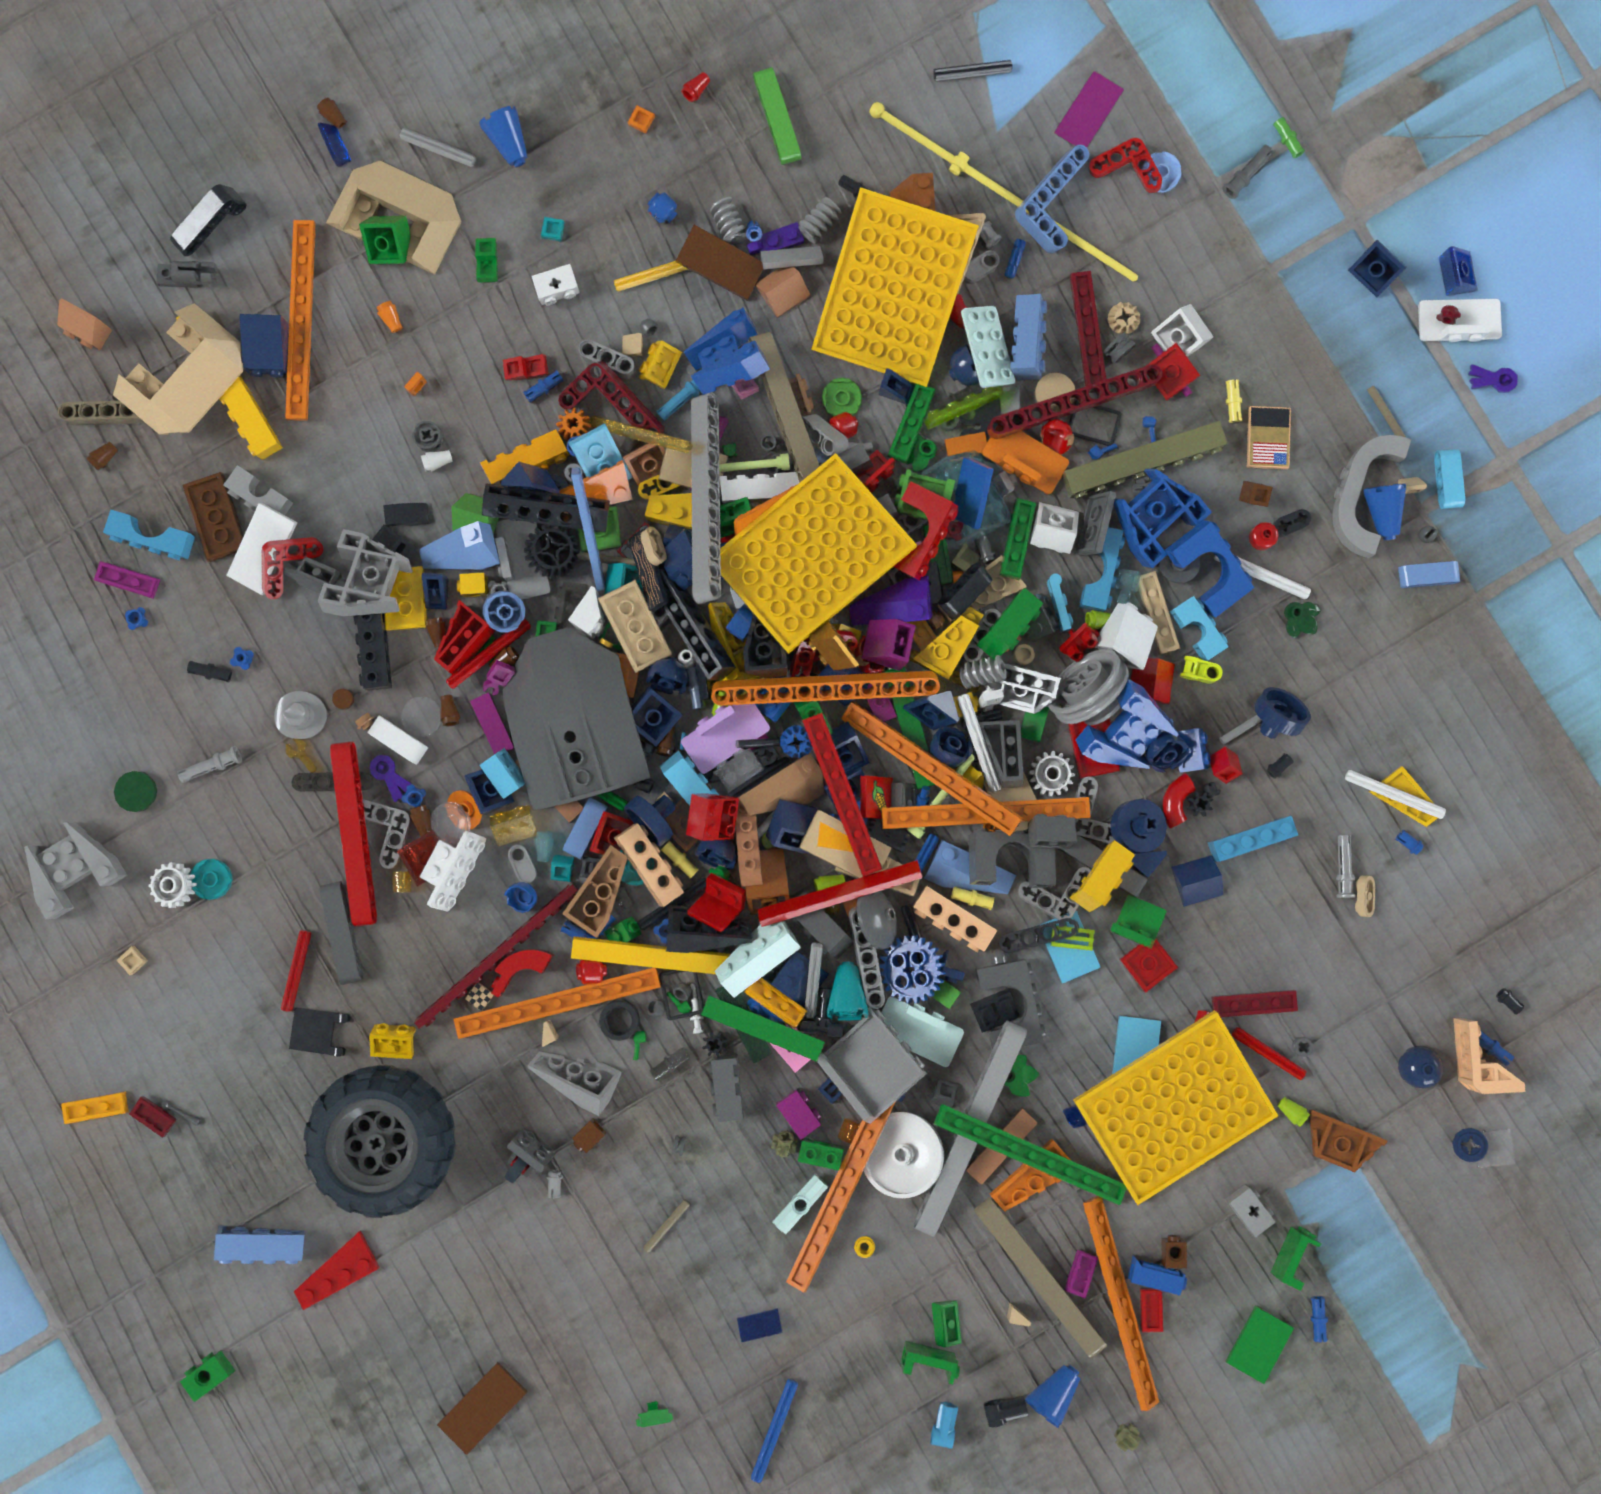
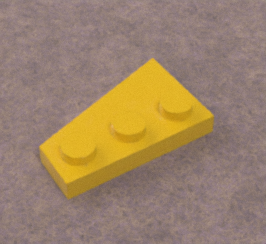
(949, 647)

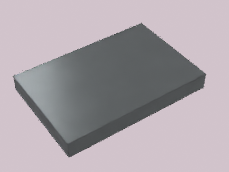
(1095, 523)

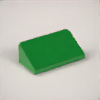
(1033, 725)
(946, 1323)

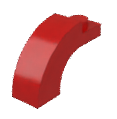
(526, 959)

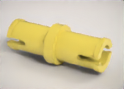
(1233, 401)
(679, 859)
(972, 898)

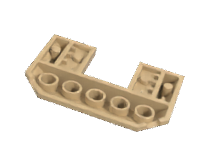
(386, 186)
(194, 385)

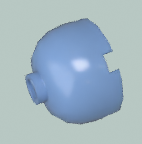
(503, 611)

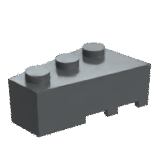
(1005, 750)
(825, 931)
(726, 1088)

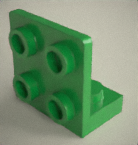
(1139, 921)

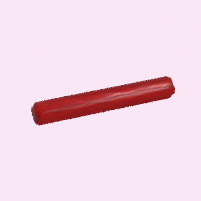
(296, 970)
(1269, 1053)

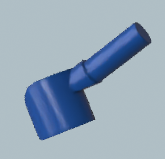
(1150, 422)
(1095, 452)

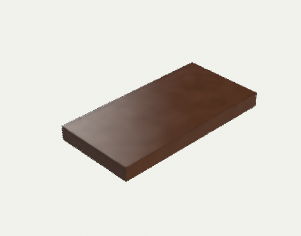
(720, 262)
(214, 516)
(482, 1408)

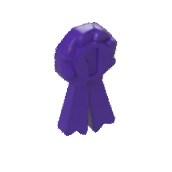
(1502, 380)
(383, 768)

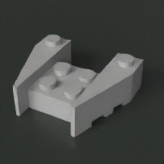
(369, 578)
(67, 864)

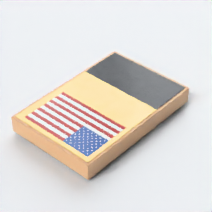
(1268, 437)

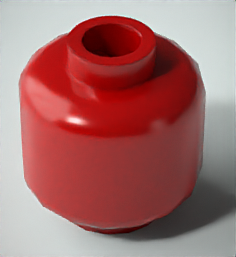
(845, 424)
(1259, 540)
(590, 971)

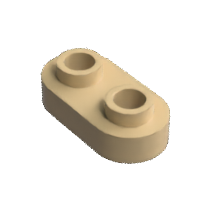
(1365, 896)

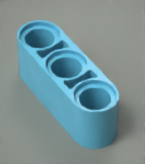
(1449, 478)

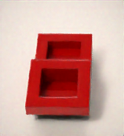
(525, 368)

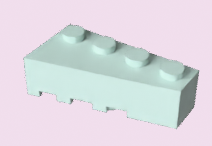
(753, 960)

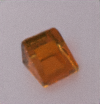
(848, 1130)

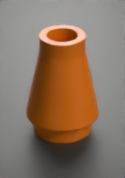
(389, 314)

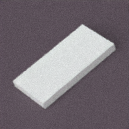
(264, 527)

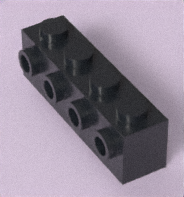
(374, 651)

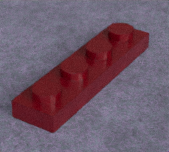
(1255, 1003)

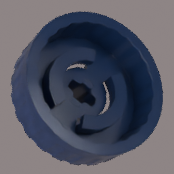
(1281, 713)
(652, 817)
(1146, 821)

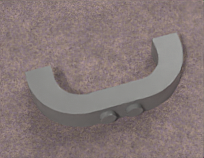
(1353, 475)

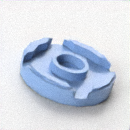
(1169, 169)

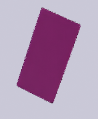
(1089, 110)

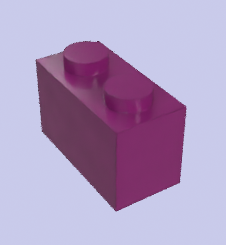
(798, 1113)

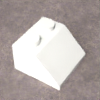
(1183, 328)
(1055, 528)
(589, 615)

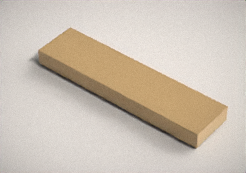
(1157, 609)

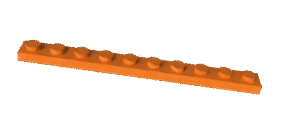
(300, 320)
(932, 768)
(962, 815)
(556, 1003)
(836, 1201)
(1121, 1303)

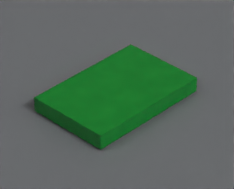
(1259, 1344)

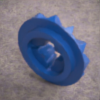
(788, 737)

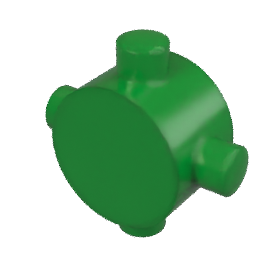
(730, 450)

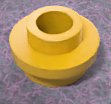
(864, 1253)

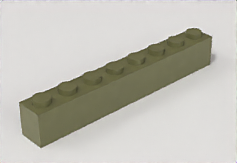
(1155, 455)

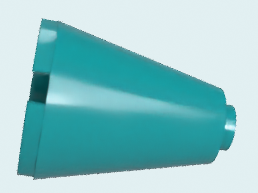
(847, 994)

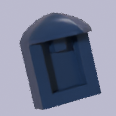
(951, 974)

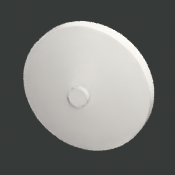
(905, 1156)

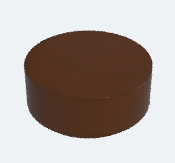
(343, 699)

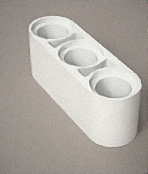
(397, 740)

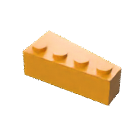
(541, 453)

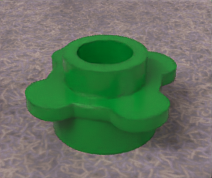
(721, 872)

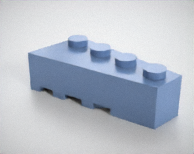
(258, 1245)

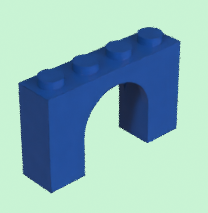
(1233, 582)

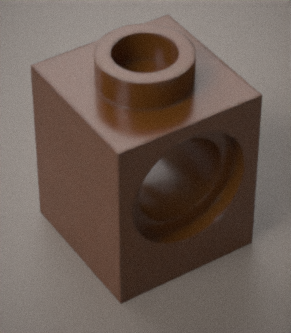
(1255, 493)
(588, 1136)
(1178, 1260)

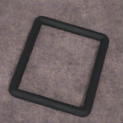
(1119, 414)
(669, 1017)

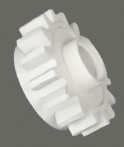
(1059, 765)
(182, 885)

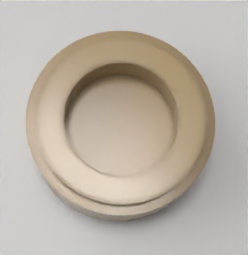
(1023, 654)

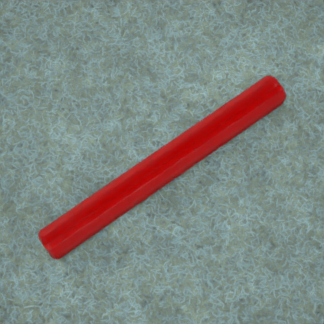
(487, 654)

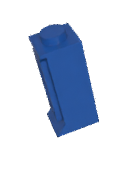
(1157, 1276)

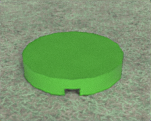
(841, 396)

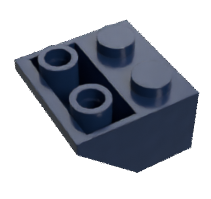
(790, 825)

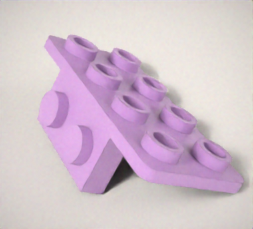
(716, 737)

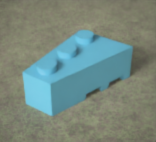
(684, 777)

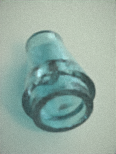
(544, 843)

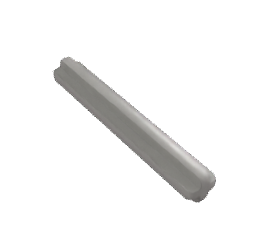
(437, 147)
(813, 980)

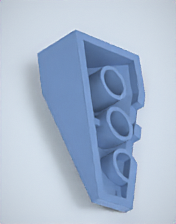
(951, 869)

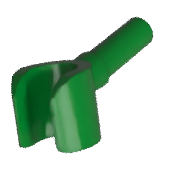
(682, 1007)
(639, 1037)

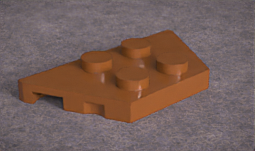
(1341, 1142)

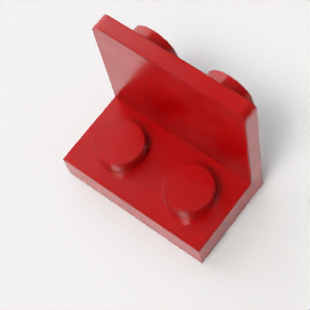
(719, 903)

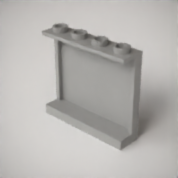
(872, 1066)

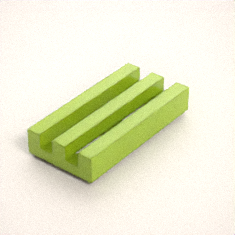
(1090, 940)

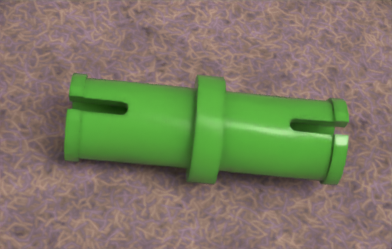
(1288, 137)

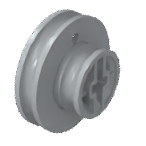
(1090, 688)

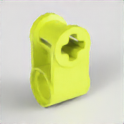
(1199, 670)

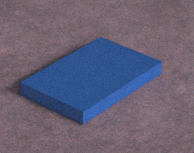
(972, 492)

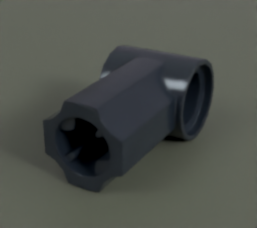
(1000, 1411)

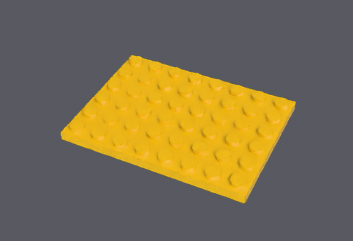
(894, 286)
(813, 553)
(1175, 1107)

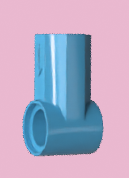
(944, 1432)

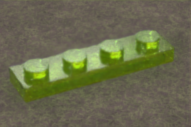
(957, 409)

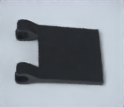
(314, 1031)

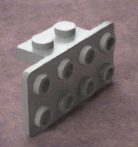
(513, 566)

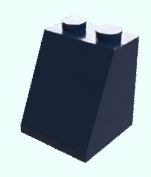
(264, 344)

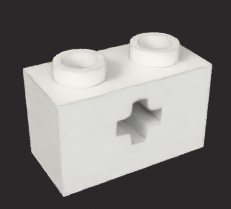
(545, 283)

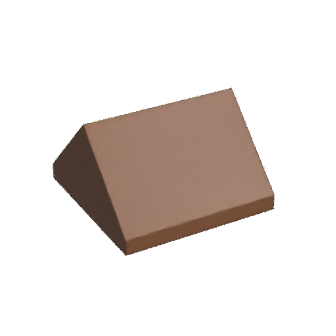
(783, 290)
(645, 462)

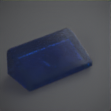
(334, 144)
(759, 1325)

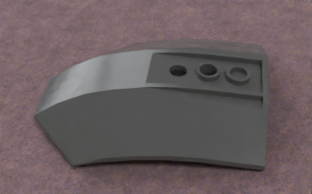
(577, 687)

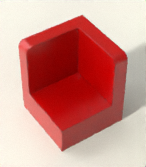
(1225, 765)

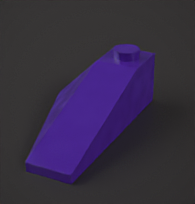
(903, 601)

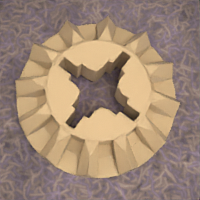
(1120, 326)

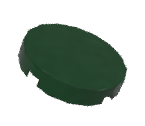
(135, 791)

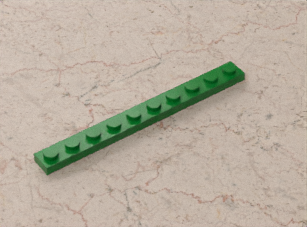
(1030, 1154)

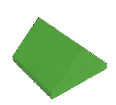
(469, 510)

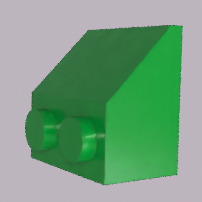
(386, 239)

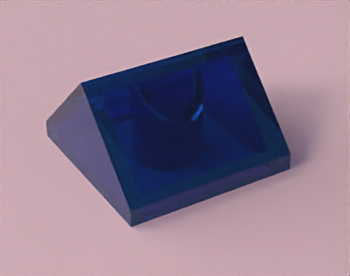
(1457, 271)

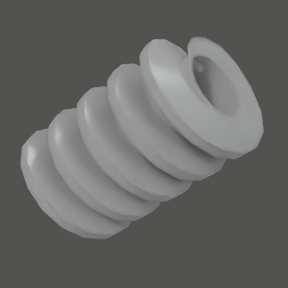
(819, 217)
(726, 221)
(983, 673)

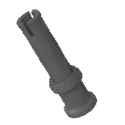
(1242, 178)

